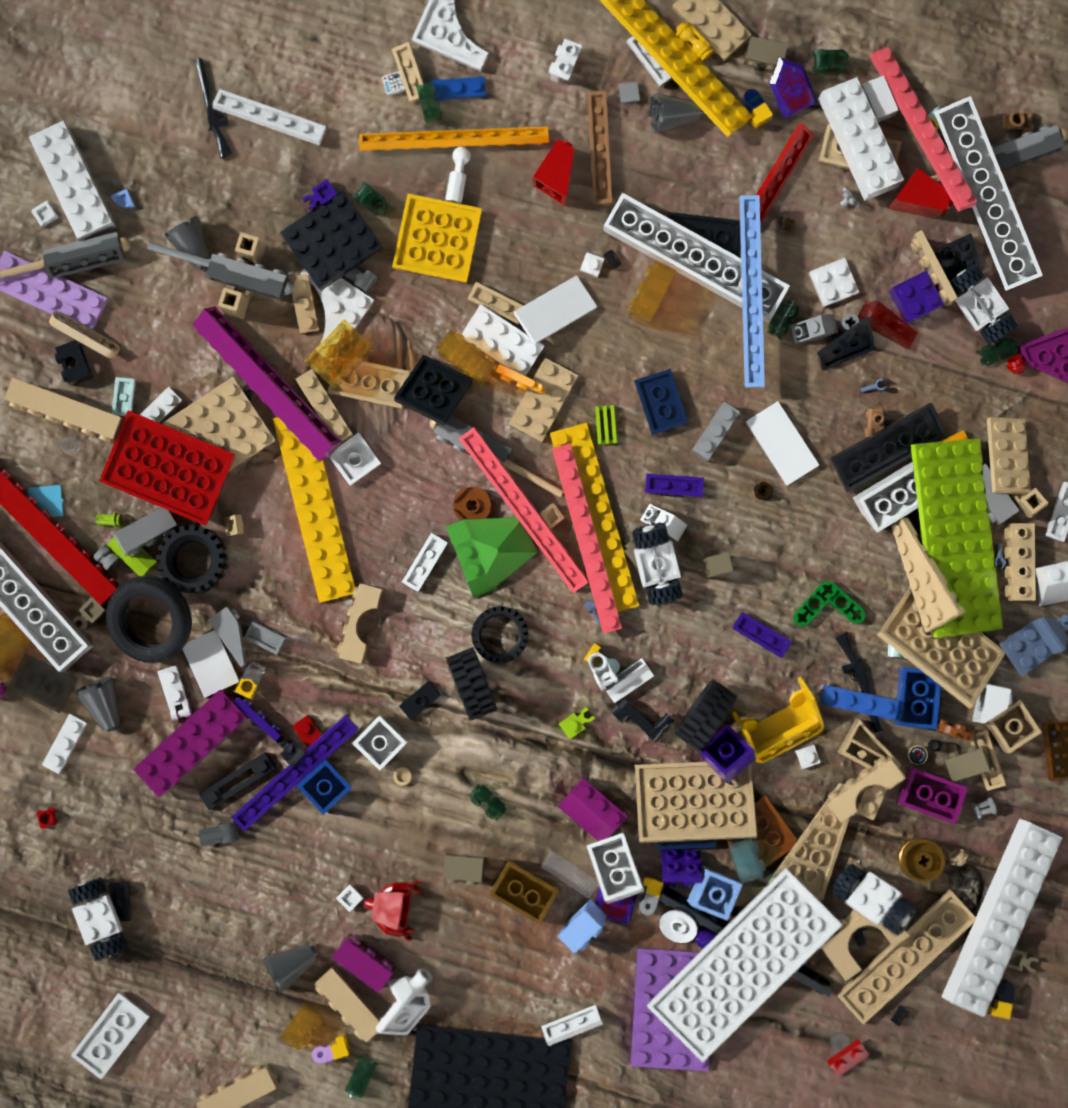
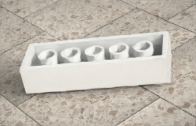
(860, 139)
(72, 181)

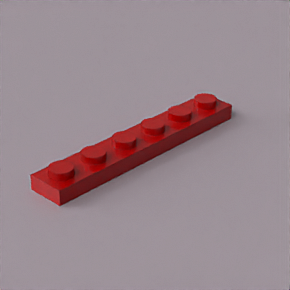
(783, 167)

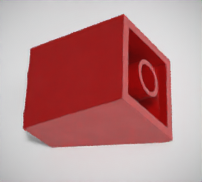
(555, 172)
(922, 197)

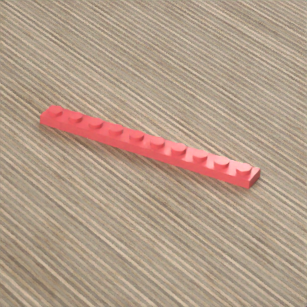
(923, 130)
(523, 509)
(586, 538)

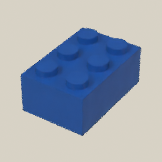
(920, 699)

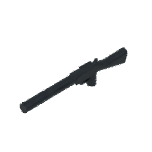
(214, 124)
(856, 666)

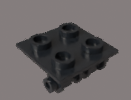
(958, 256)

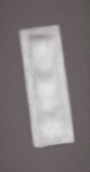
(570, 874)

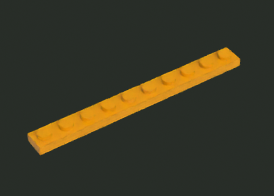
(453, 138)

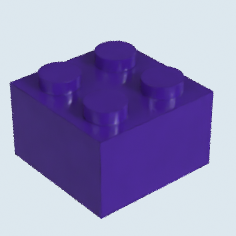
(916, 297)
(727, 754)

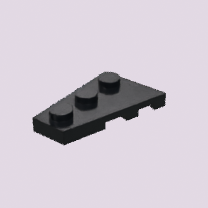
(848, 346)

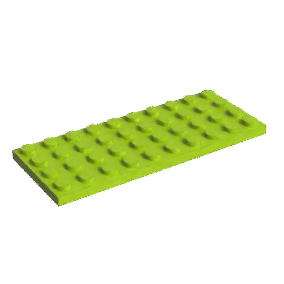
(958, 530)

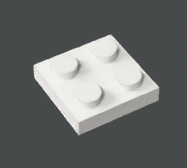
(833, 282)
(354, 459)

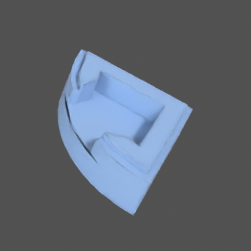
(123, 199)

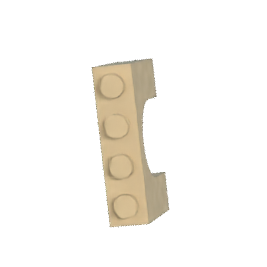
(236, 300)
(837, 945)

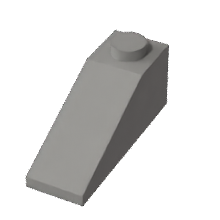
(999, 504)
(230, 631)

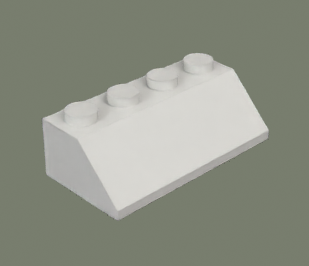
(889, 498)

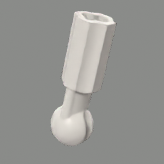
(457, 178)

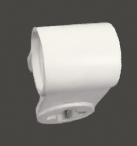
(602, 671)

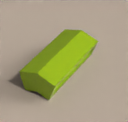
(140, 563)

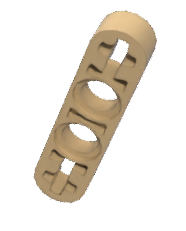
(84, 334)

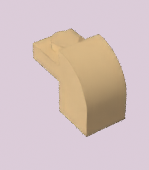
(1030, 503)

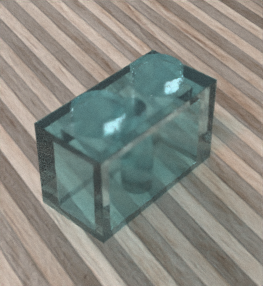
(746, 859)

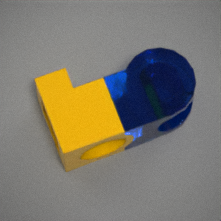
(754, 102)

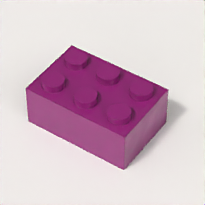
(932, 795)
(364, 962)

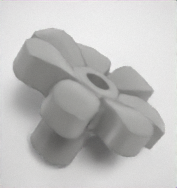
(850, 198)

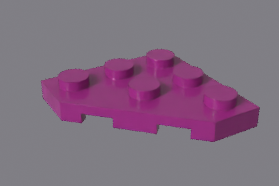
(1048, 354)

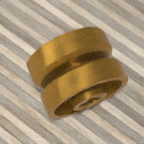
(911, 853)

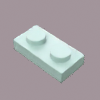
(123, 396)

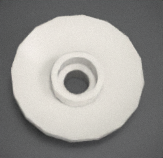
(678, 926)

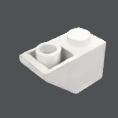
(674, 525)

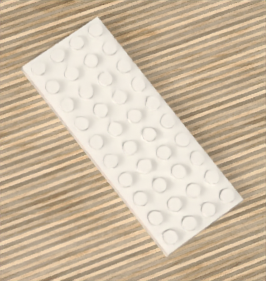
(744, 964)

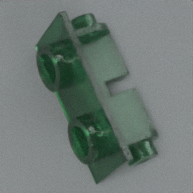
(430, 108)
(788, 311)
(1005, 347)
(480, 797)
(361, 1077)

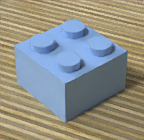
(715, 893)
(583, 926)

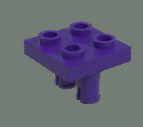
(681, 867)

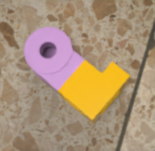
(328, 1052)

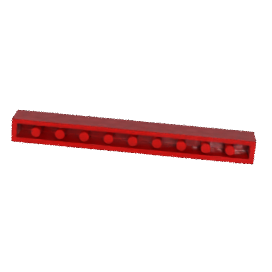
(54, 540)

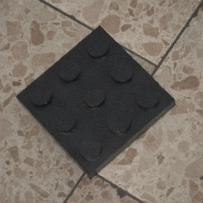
(433, 390)

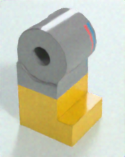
(651, 896)

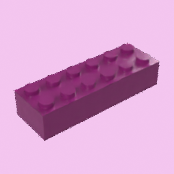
(190, 743)

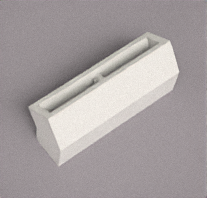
(629, 680)

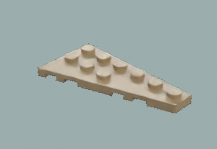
(927, 583)
(816, 851)

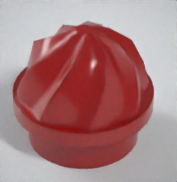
(1016, 364)

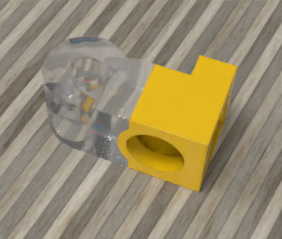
(250, 680)

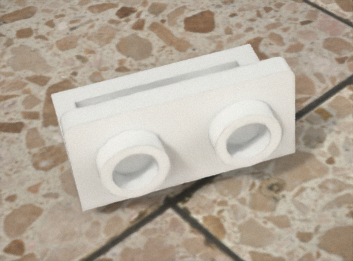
(566, 59)

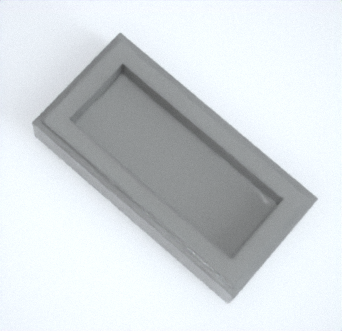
(265, 638)

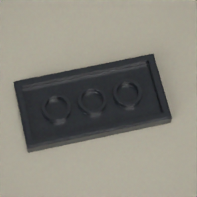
(717, 230)

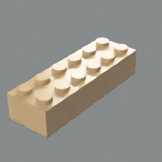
(63, 409)

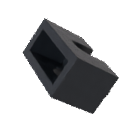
(81, 371)

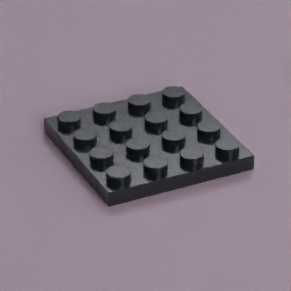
(331, 240)

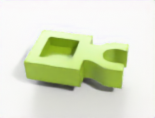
(574, 724)

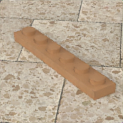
(599, 148)

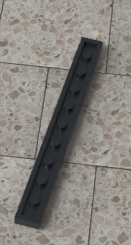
(679, 902)

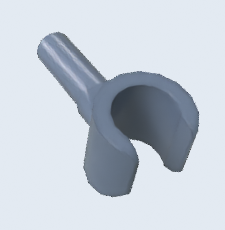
(874, 386)
(1000, 560)
(590, 606)

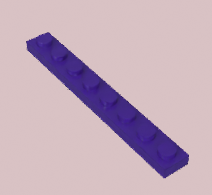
(291, 776)

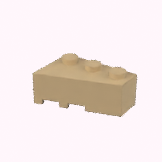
(863, 746)

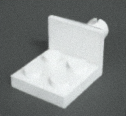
(410, 1004)

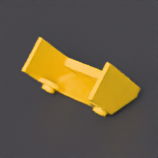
(785, 728)

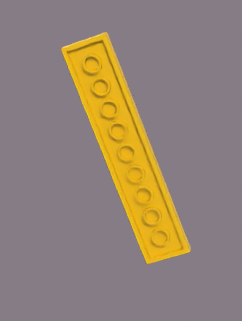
(680, 63)
(600, 512)
(316, 517)

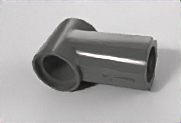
(362, 278)
(222, 834)

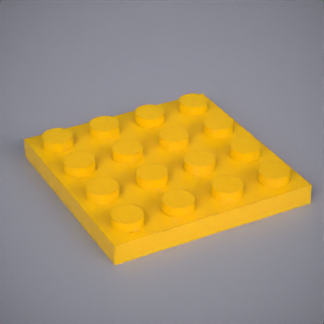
(437, 238)

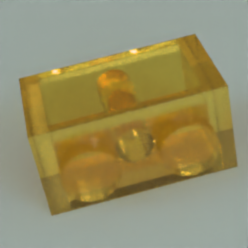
(301, 1026)

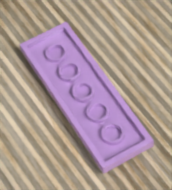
(51, 294)

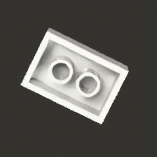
(615, 868)

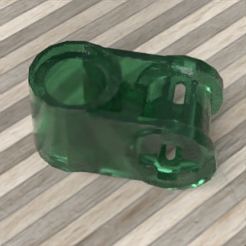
(828, 61)
(368, 198)

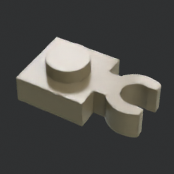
(91, 612)
(1018, 960)

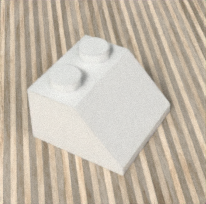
(991, 702)

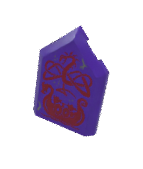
(791, 87)
(618, 910)

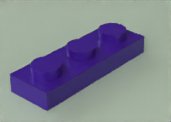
(674, 485)
(761, 635)
(258, 717)

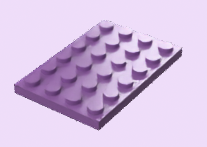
(652, 1040)

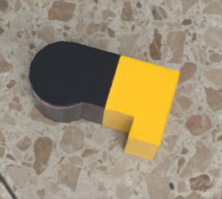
(1003, 1000)

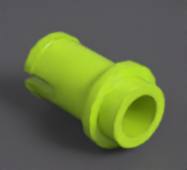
(109, 519)

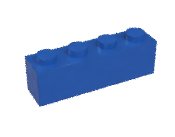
(861, 702)

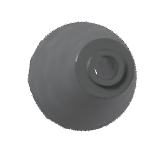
(672, 112)
(190, 239)
(101, 702)
(290, 965)

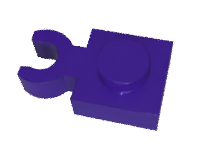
(322, 193)

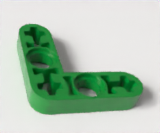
(831, 599)

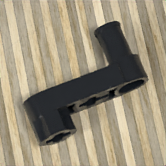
(655, 732)

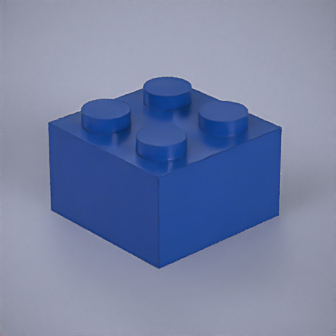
(323, 786)

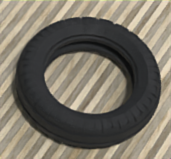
(125, 638)

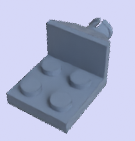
(1035, 642)

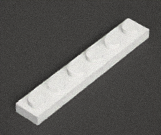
(269, 117)

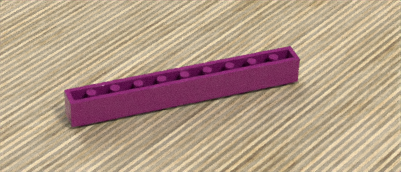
(267, 383)

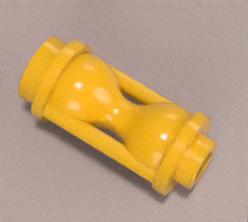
(700, 46)

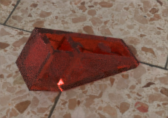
(887, 323)

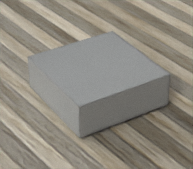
(629, 92)

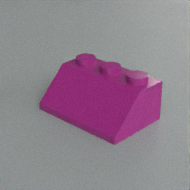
(592, 810)

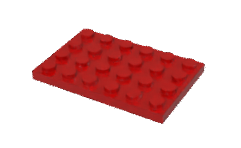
(167, 467)

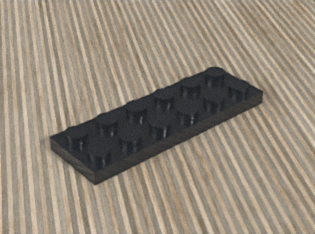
(887, 447)

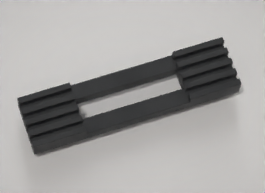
(260, 766)

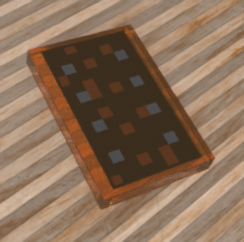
(1056, 748)

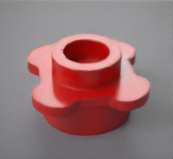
(43, 823)

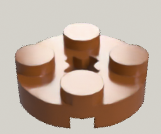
(471, 494)
(955, 730)

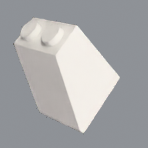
(1052, 583)

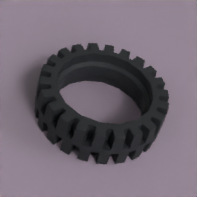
(477, 629)

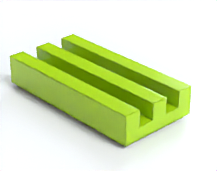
(604, 409)

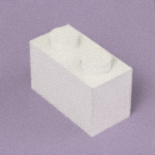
(880, 98)

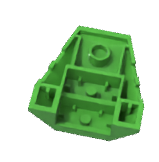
(490, 550)

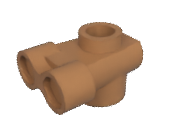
(1018, 121)
(874, 425)

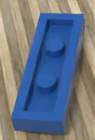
(460, 88)

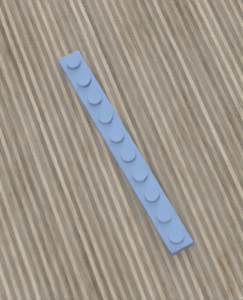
(752, 291)

